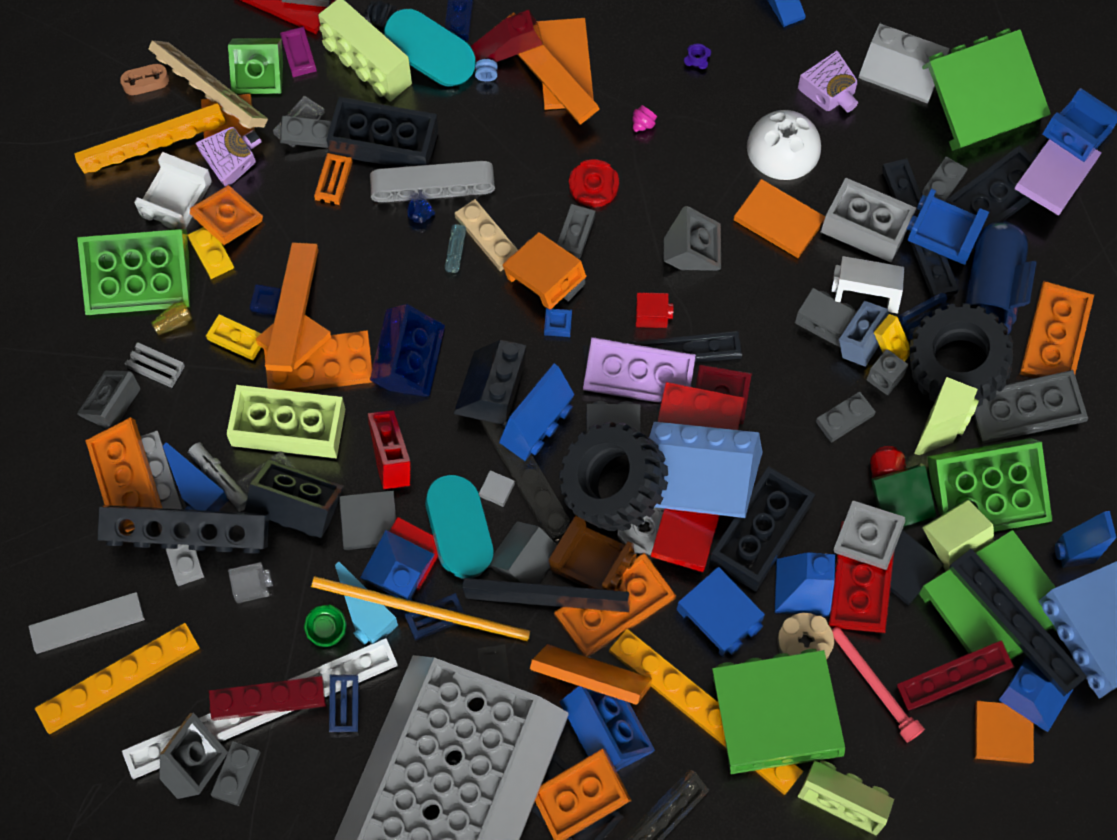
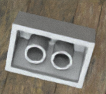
(897, 63)
(868, 219)

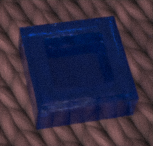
(265, 299)

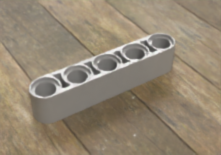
(432, 181)

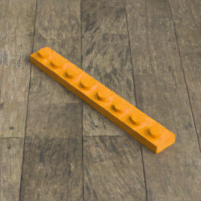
(688, 698)

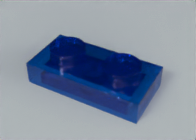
(459, 17)

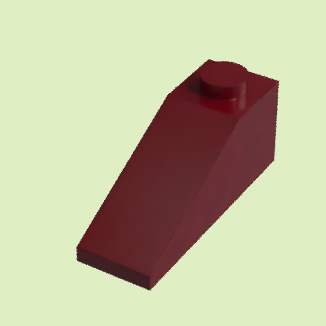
(509, 38)

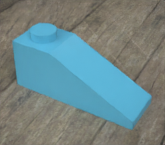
(369, 619)

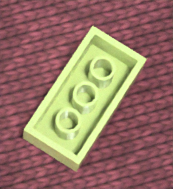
(365, 49)
(286, 421)

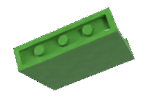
(987, 87)
(964, 613)
(778, 711)

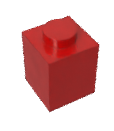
(653, 310)

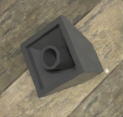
(693, 242)
(190, 758)

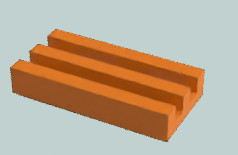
(342, 182)

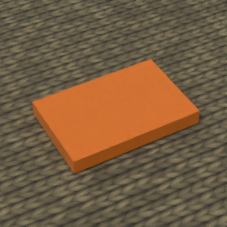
(779, 218)
(581, 795)

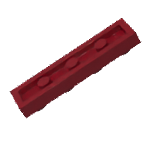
(955, 675)
(267, 698)

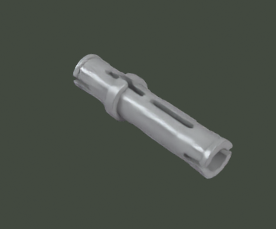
(212, 468)

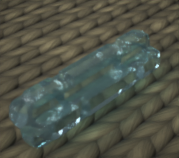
(455, 248)

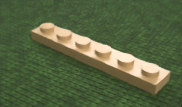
(202, 80)

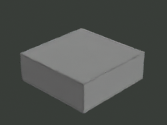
(496, 488)

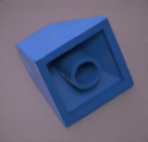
(397, 566)
(805, 584)
(1033, 695)

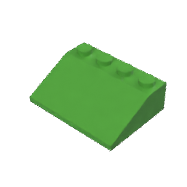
(134, 271)
(1000, 480)

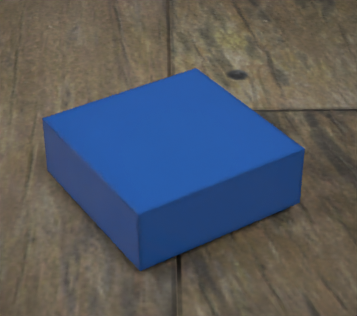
(558, 322)

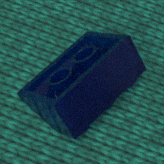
(407, 351)

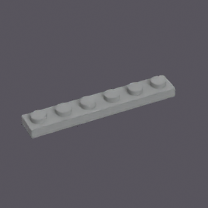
(183, 561)

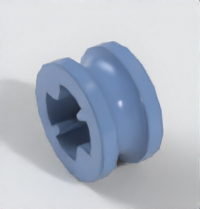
(486, 70)

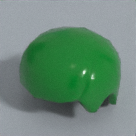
(325, 625)

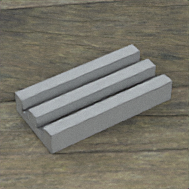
(136, 355)

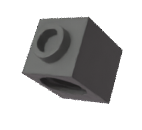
(887, 372)

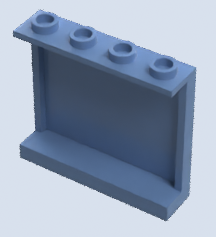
(1087, 623)

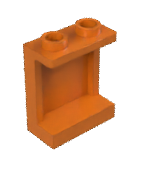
(545, 269)

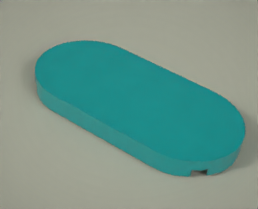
(431, 47)
(459, 526)

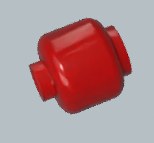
(887, 460)

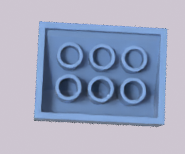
(708, 468)

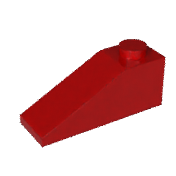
(389, 450)

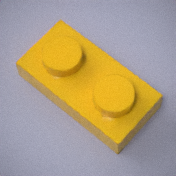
(210, 252)
(234, 337)
(892, 337)

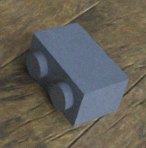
(858, 339)

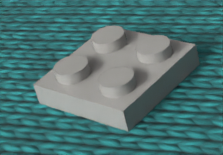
(869, 535)

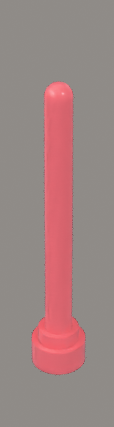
(909, 727)

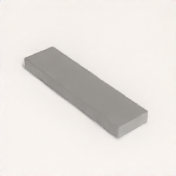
(86, 623)

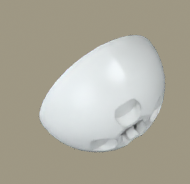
(784, 145)

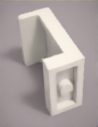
(174, 192)
(869, 278)

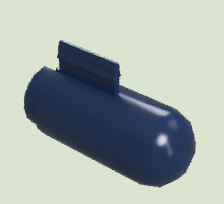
(1000, 273)

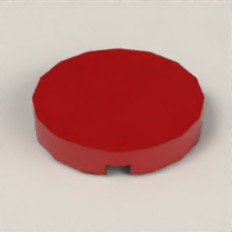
(593, 183)

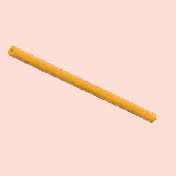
(420, 608)

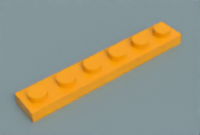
(150, 138)
(117, 678)

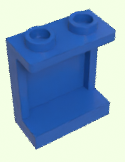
(1081, 125)
(945, 228)
(722, 612)

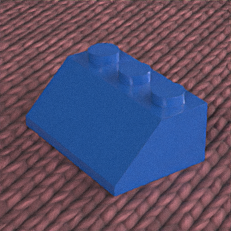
(538, 414)
(607, 725)

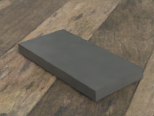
(1031, 407)

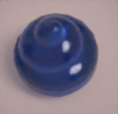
(419, 210)

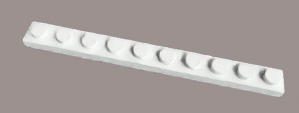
(364, 662)

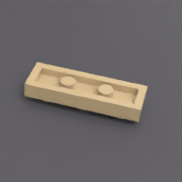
(486, 233)

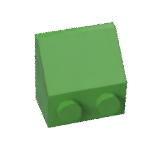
(256, 65)

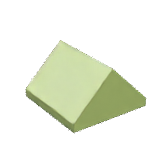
(958, 532)

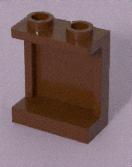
(591, 557)

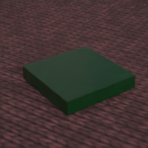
(905, 494)

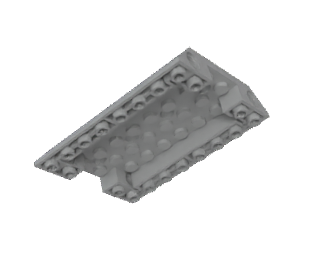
(484, 795)

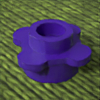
(697, 50)

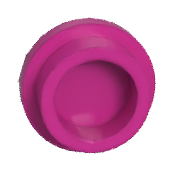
(641, 119)

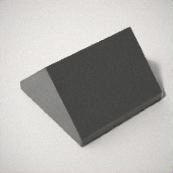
(110, 398)
(524, 554)

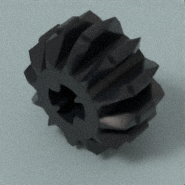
(379, 13)

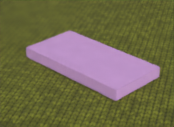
(1055, 176)
(635, 370)

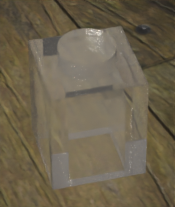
(250, 582)

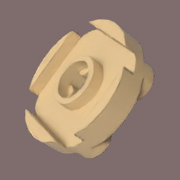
(805, 624)

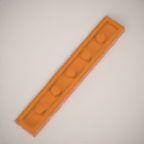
(559, 82)
(291, 307)

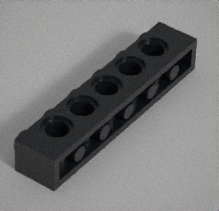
(113, 517)

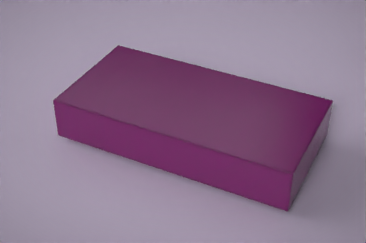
(298, 51)

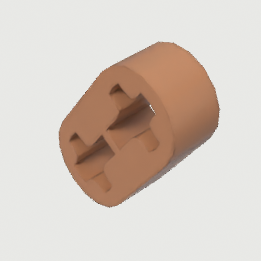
(144, 79)

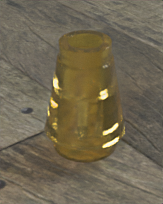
(172, 318)

